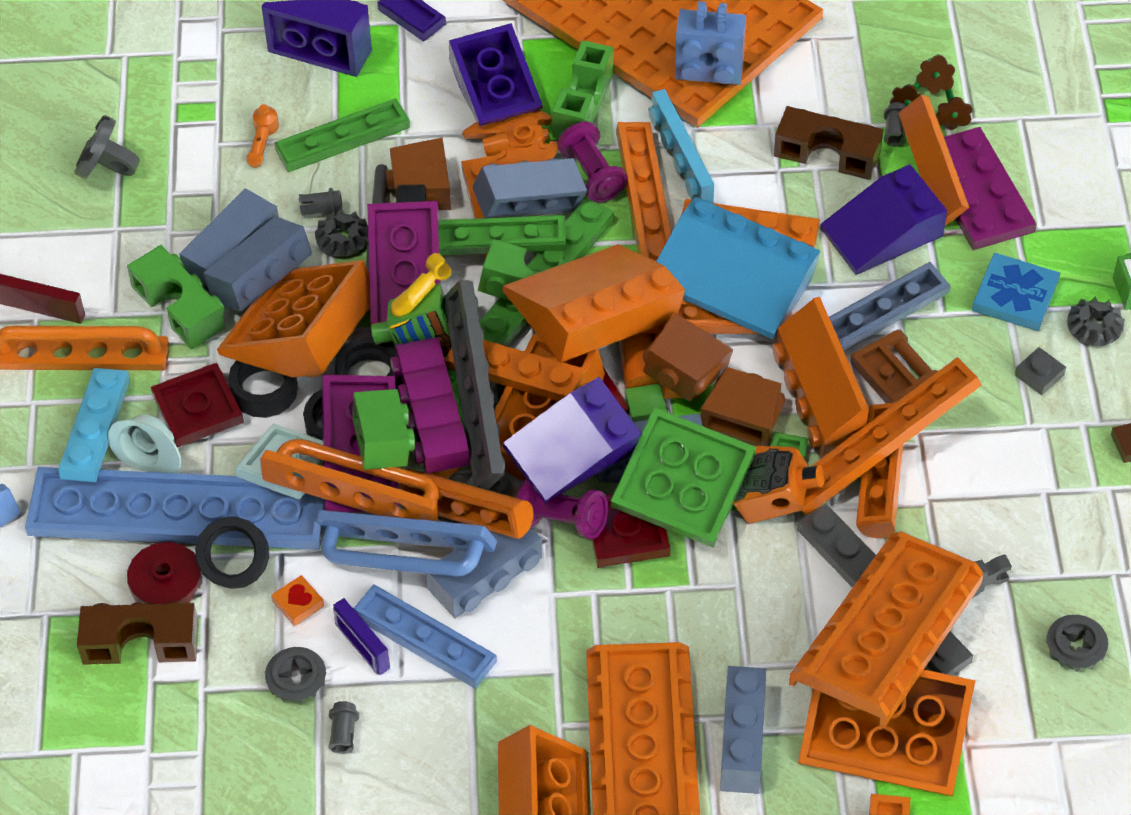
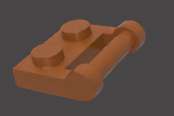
(886, 371)

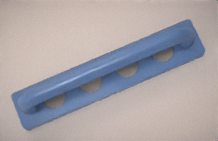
(403, 530)

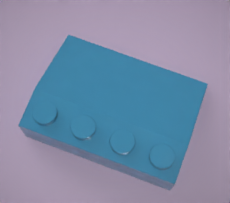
(738, 266)

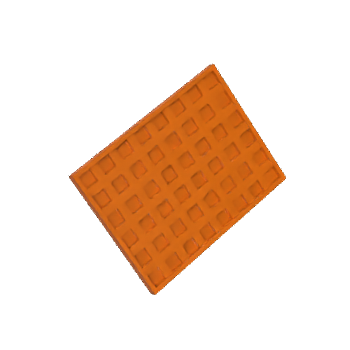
(646, 40)

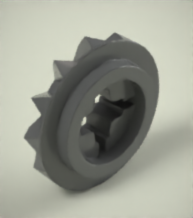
(337, 244)
(1093, 332)
(1069, 629)
(281, 668)

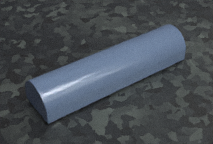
(889, 305)

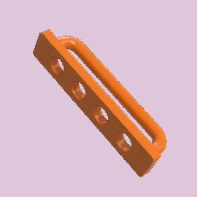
(81, 341)
(277, 469)

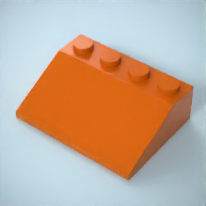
(596, 300)
(301, 320)
(915, 747)

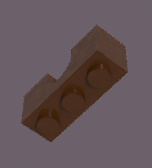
(806, 131)
(108, 628)

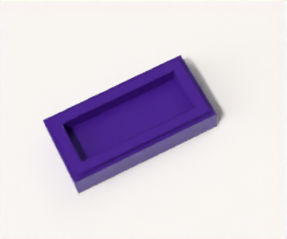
(413, 16)
(361, 636)

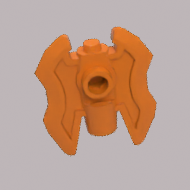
(516, 138)

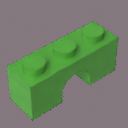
(590, 80)
(503, 266)
(163, 277)

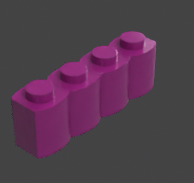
(431, 405)

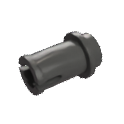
(894, 130)
(322, 202)
(342, 728)

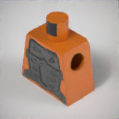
(776, 483)

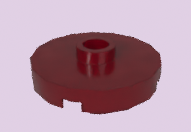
(177, 585)

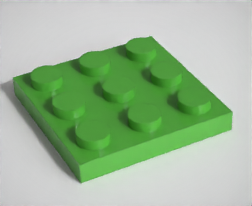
(683, 477)

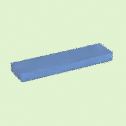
(425, 636)

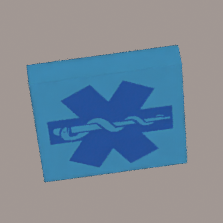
(1016, 291)

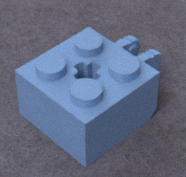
(710, 45)

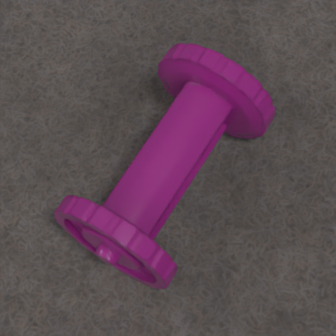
(604, 180)
(590, 516)

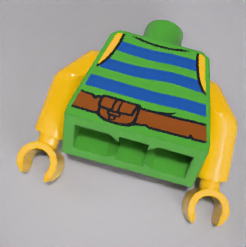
(419, 310)

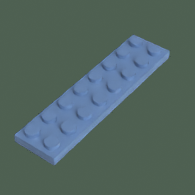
(168, 509)

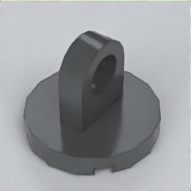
(106, 152)

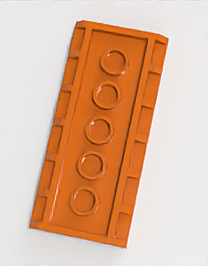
(889, 625)
(642, 730)

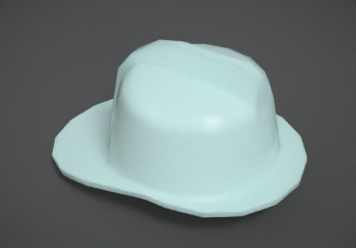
(145, 444)

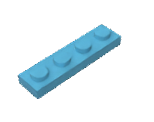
(685, 156)
(90, 431)

